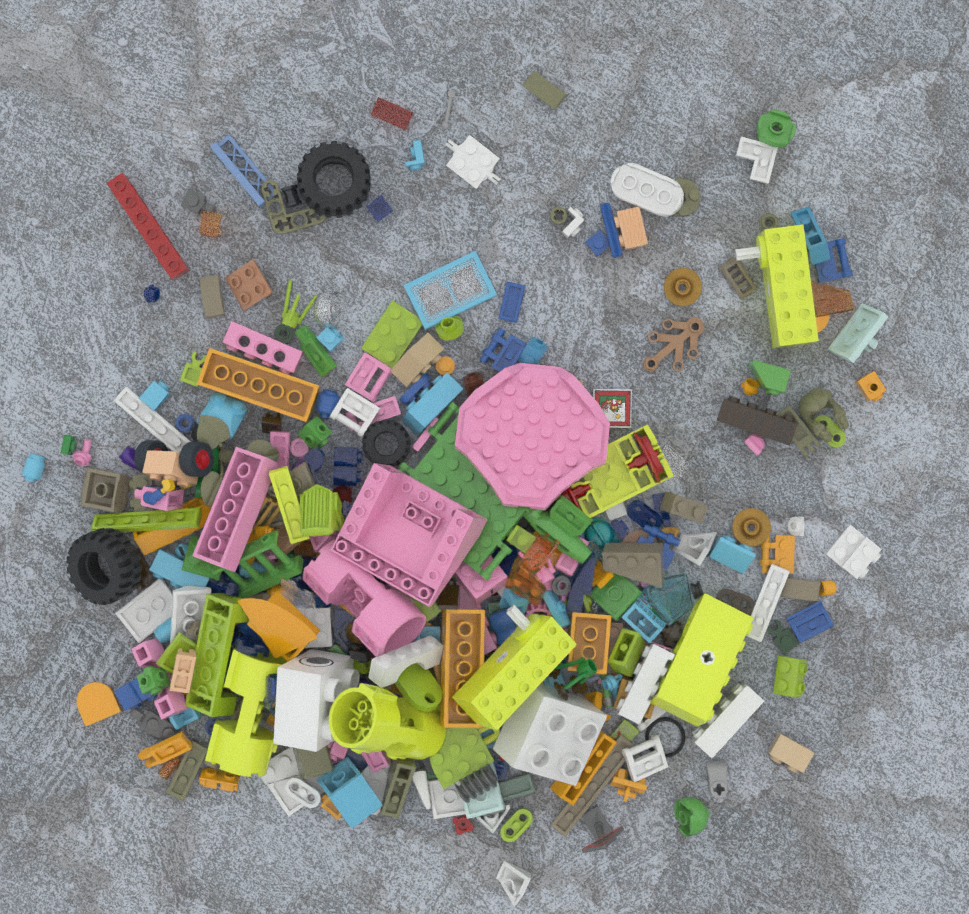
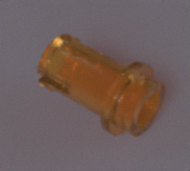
(169, 767)

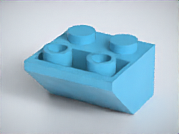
(730, 554)

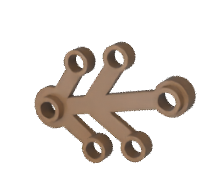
(676, 342)

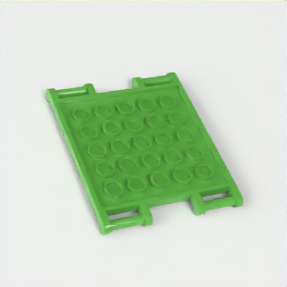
(458, 479)

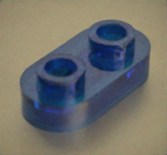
(643, 517)

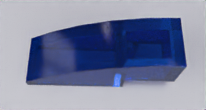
(581, 585)

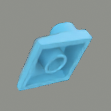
(226, 409)

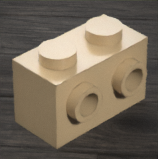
(790, 752)

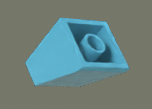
(349, 792)

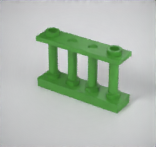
(269, 577)

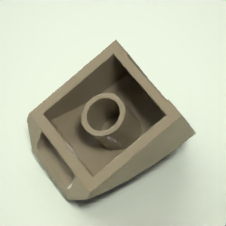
(105, 490)

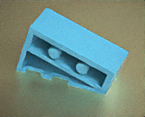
(431, 403)

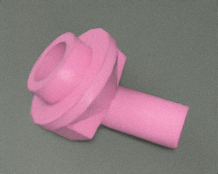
(82, 457)

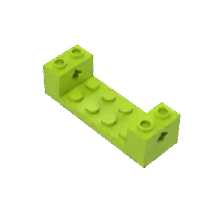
(212, 655)

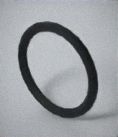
(672, 721)

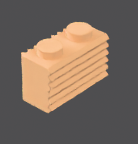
(631, 228)

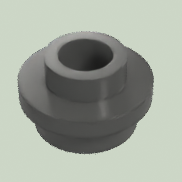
(555, 585)

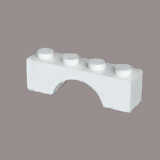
(388, 667)

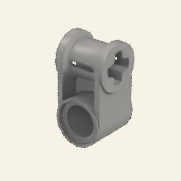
(717, 774)

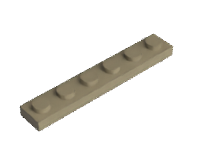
(571, 814)

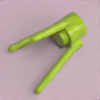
(291, 317)

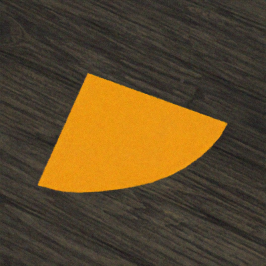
(277, 626)

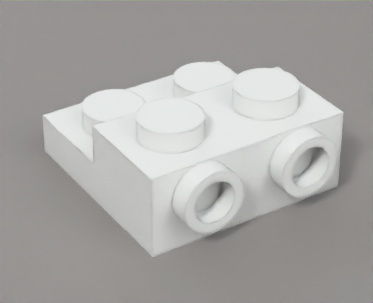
(854, 552)

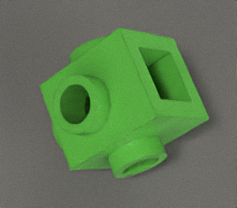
(315, 433)
(153, 680)

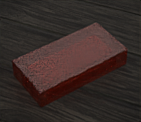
(392, 114)

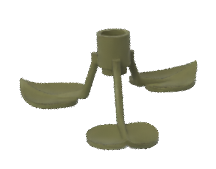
(214, 432)

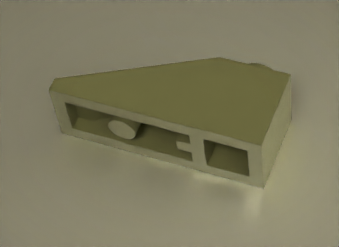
(397, 786)

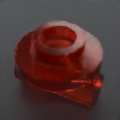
(344, 493)

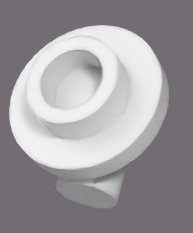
(796, 526)

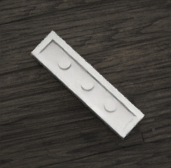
(767, 601)

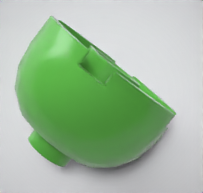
(692, 815)

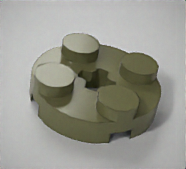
(692, 197)

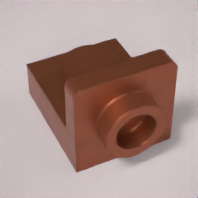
(472, 382)

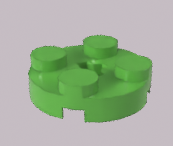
(774, 138)

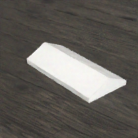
(186, 608)

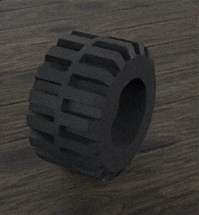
(381, 427)

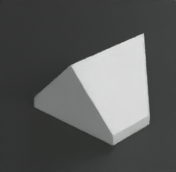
(695, 546)
(492, 820)
(514, 881)

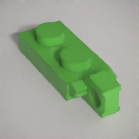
(315, 351)

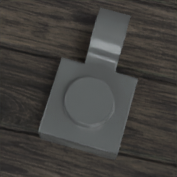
(196, 202)

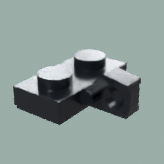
(359, 652)

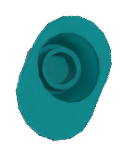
(600, 532)

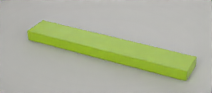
(149, 520)

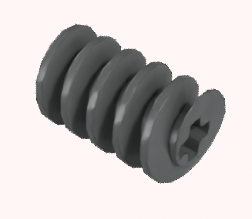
(477, 784)

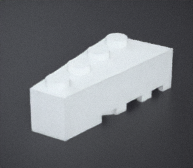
(644, 683)

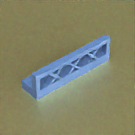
(236, 171)

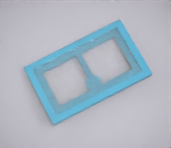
(450, 290)

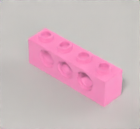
(237, 332)

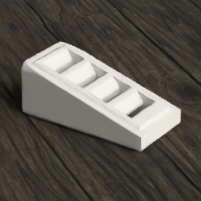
(421, 783)

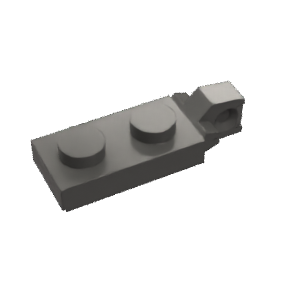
(152, 723)

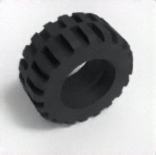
(333, 154)
(87, 574)

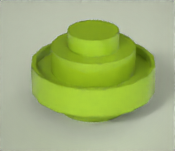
(450, 328)

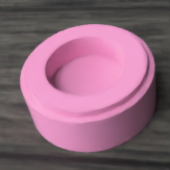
(299, 447)

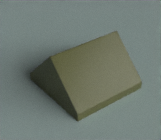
(313, 763)

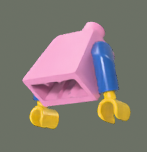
(161, 497)

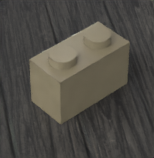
(683, 507)

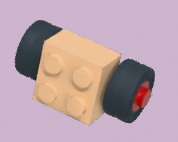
(184, 467)

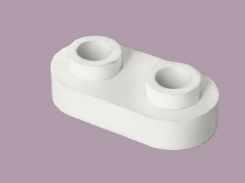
(302, 793)

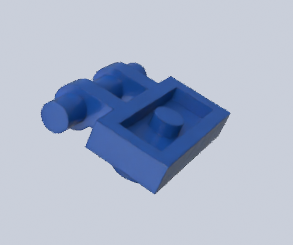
(509, 353)
(668, 538)

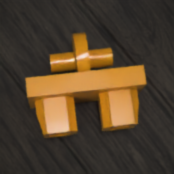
(620, 781)

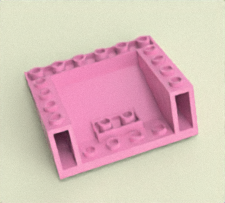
(407, 533)

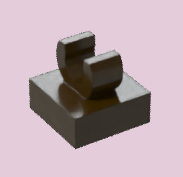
(271, 423)

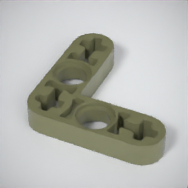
(282, 215)

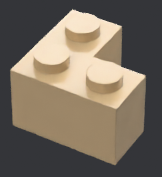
(417, 360)

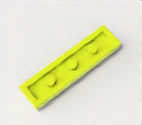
(287, 503)

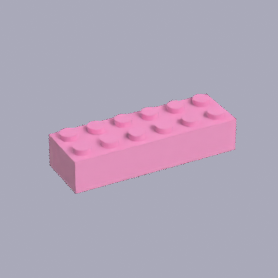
(235, 509)

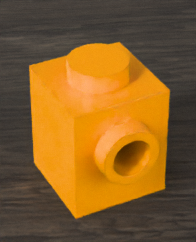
(871, 386)

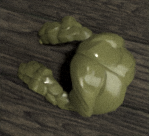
(814, 402)

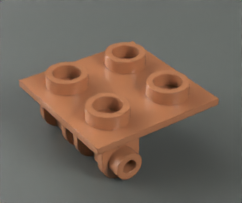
(249, 285)

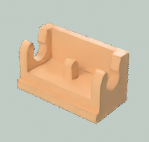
(183, 671)

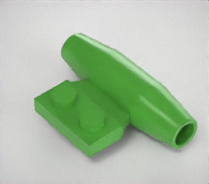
(564, 524)

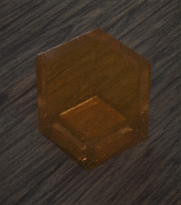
(210, 224)

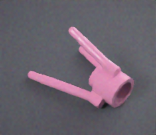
(545, 575)

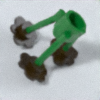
(585, 670)

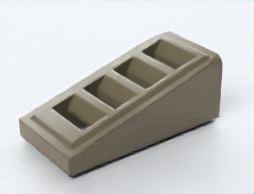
(732, 281)

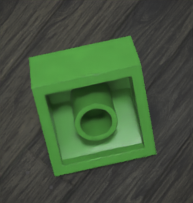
(770, 377)

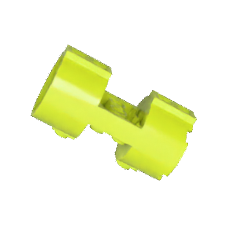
(378, 720)
(242, 744)

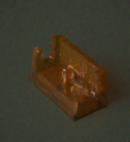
(538, 555)

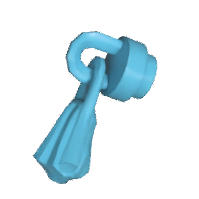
(611, 683)

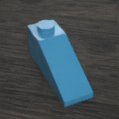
(815, 241)

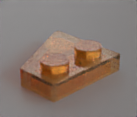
(830, 300)
(524, 585)

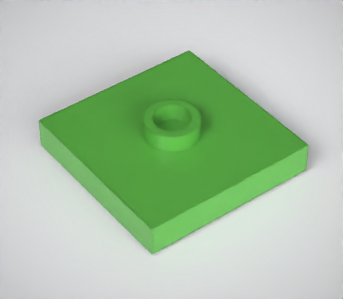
(616, 596)

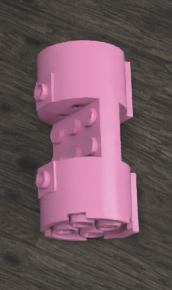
(383, 616)

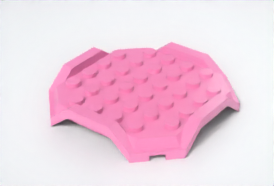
(532, 433)

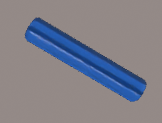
(611, 230)

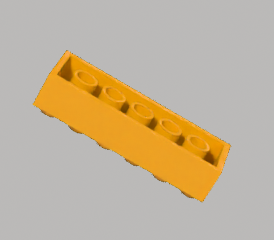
(258, 385)
(460, 659)

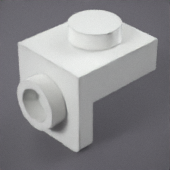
(573, 228)

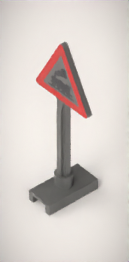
(600, 830)

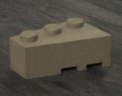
(636, 561)

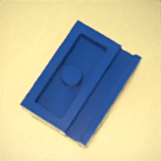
(810, 622)

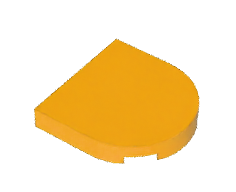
(97, 702)

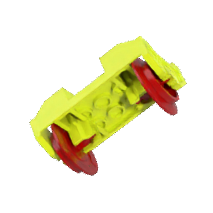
(622, 475)

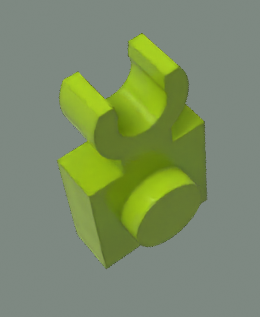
(192, 371)

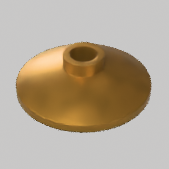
(689, 279)
(751, 517)

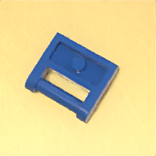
(827, 269)

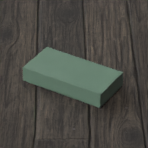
(517, 786)

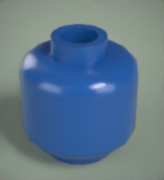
(326, 402)

